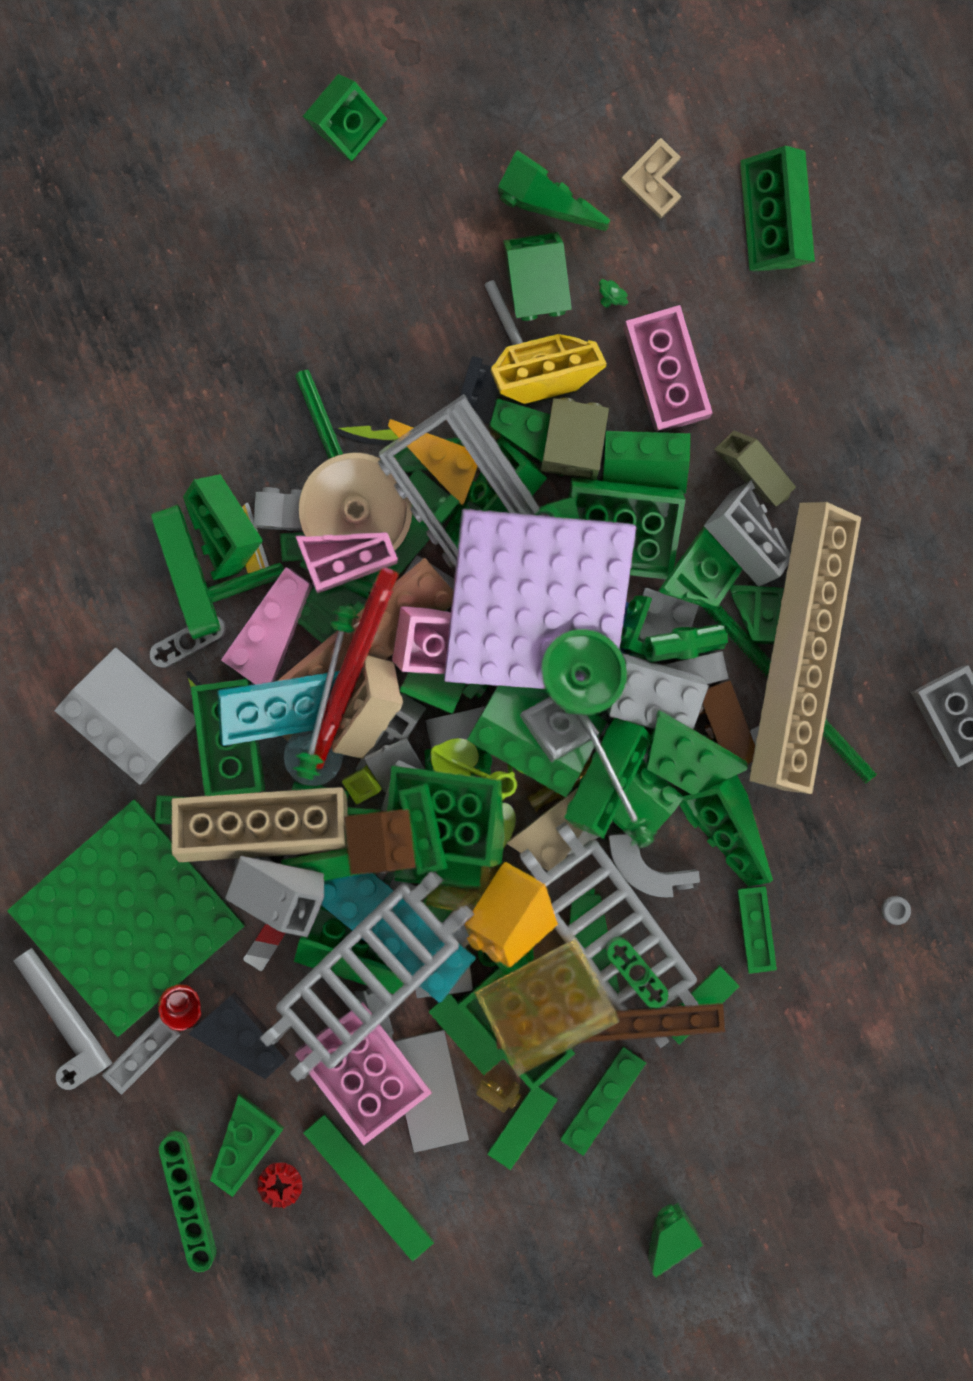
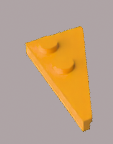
(444, 459)

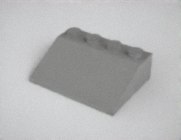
(127, 716)

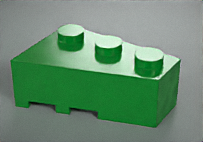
(223, 525)

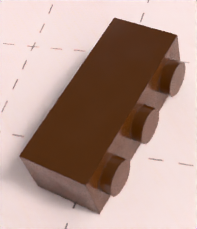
(726, 721)

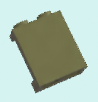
(575, 438)

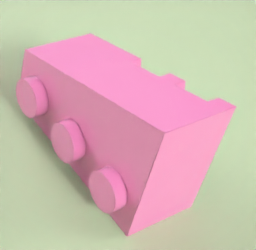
(345, 557)

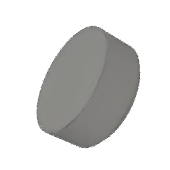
(896, 910)

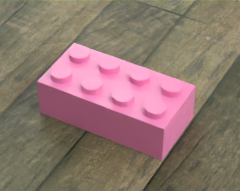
(667, 369)

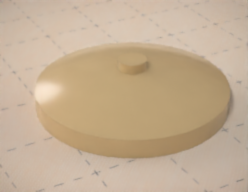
(353, 497)

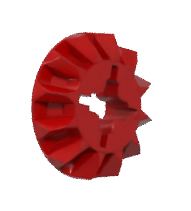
(288, 1175)

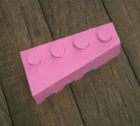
(267, 635)

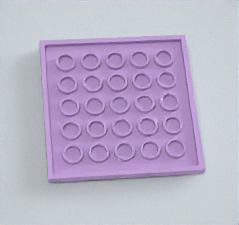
(528, 584)

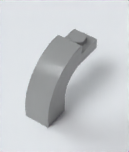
(638, 874)

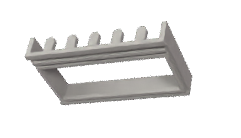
(484, 452)

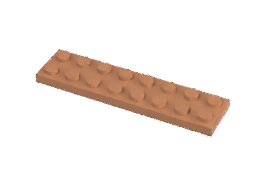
(417, 588)

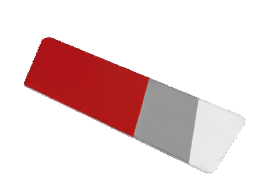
(263, 947)

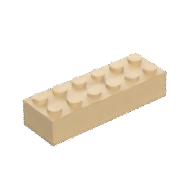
(258, 824)

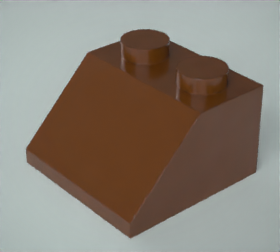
(379, 841)

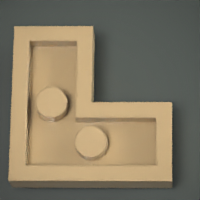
(647, 180)

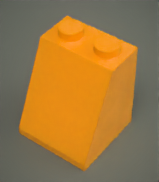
(511, 916)

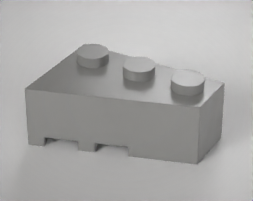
(748, 536)

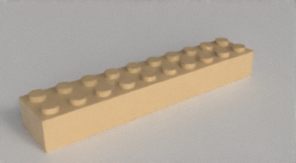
(805, 648)

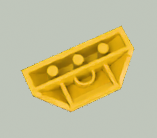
(546, 367)

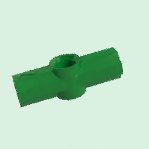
(684, 643)

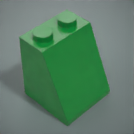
(537, 275)

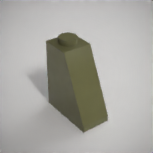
(754, 463)

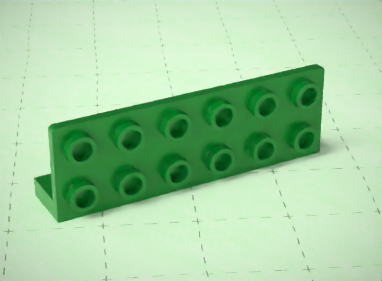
(442, 507)

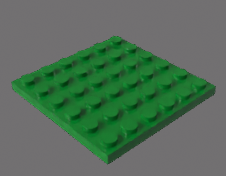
(125, 918)

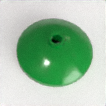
(595, 659)

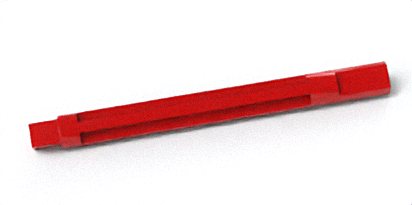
(354, 661)

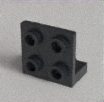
(482, 389)

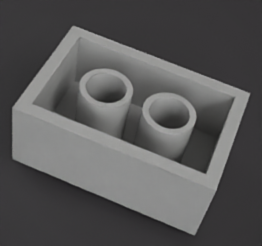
(657, 688)
(949, 713)

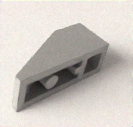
(399, 726)

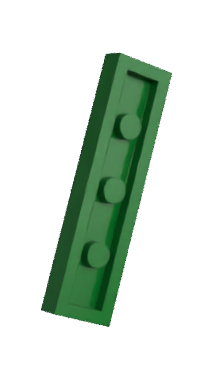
(603, 1100)

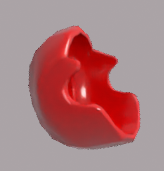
(179, 1007)

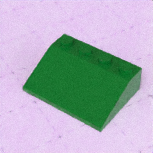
(652, 510)
(509, 739)
(465, 812)

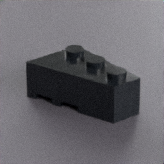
(236, 1034)

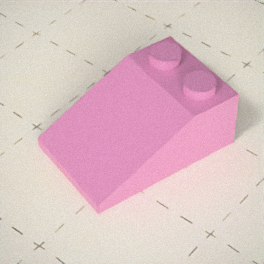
(421, 640)

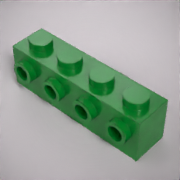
(597, 796)

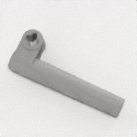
(90, 1056)

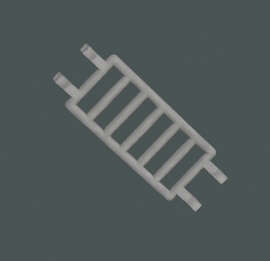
(640, 914)
(390, 1002)

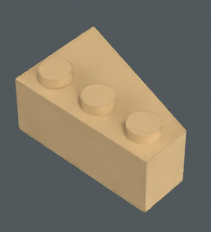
(369, 708)
(543, 838)

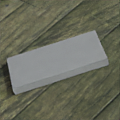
(440, 1116)

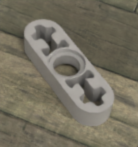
(172, 657)

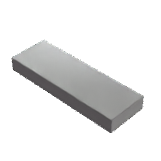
(140, 1055)

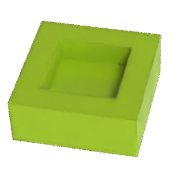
(361, 785)

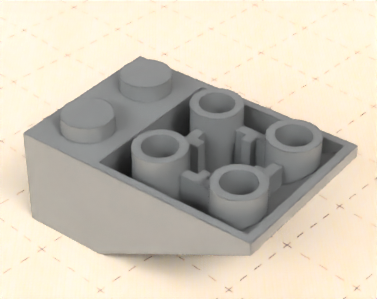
(277, 894)

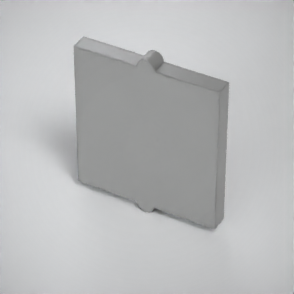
(383, 759)

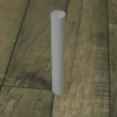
(503, 313)

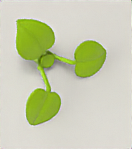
(460, 757)

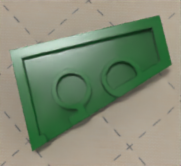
(521, 427)
(244, 1145)

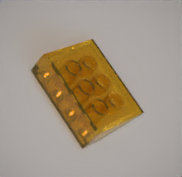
(546, 1007)

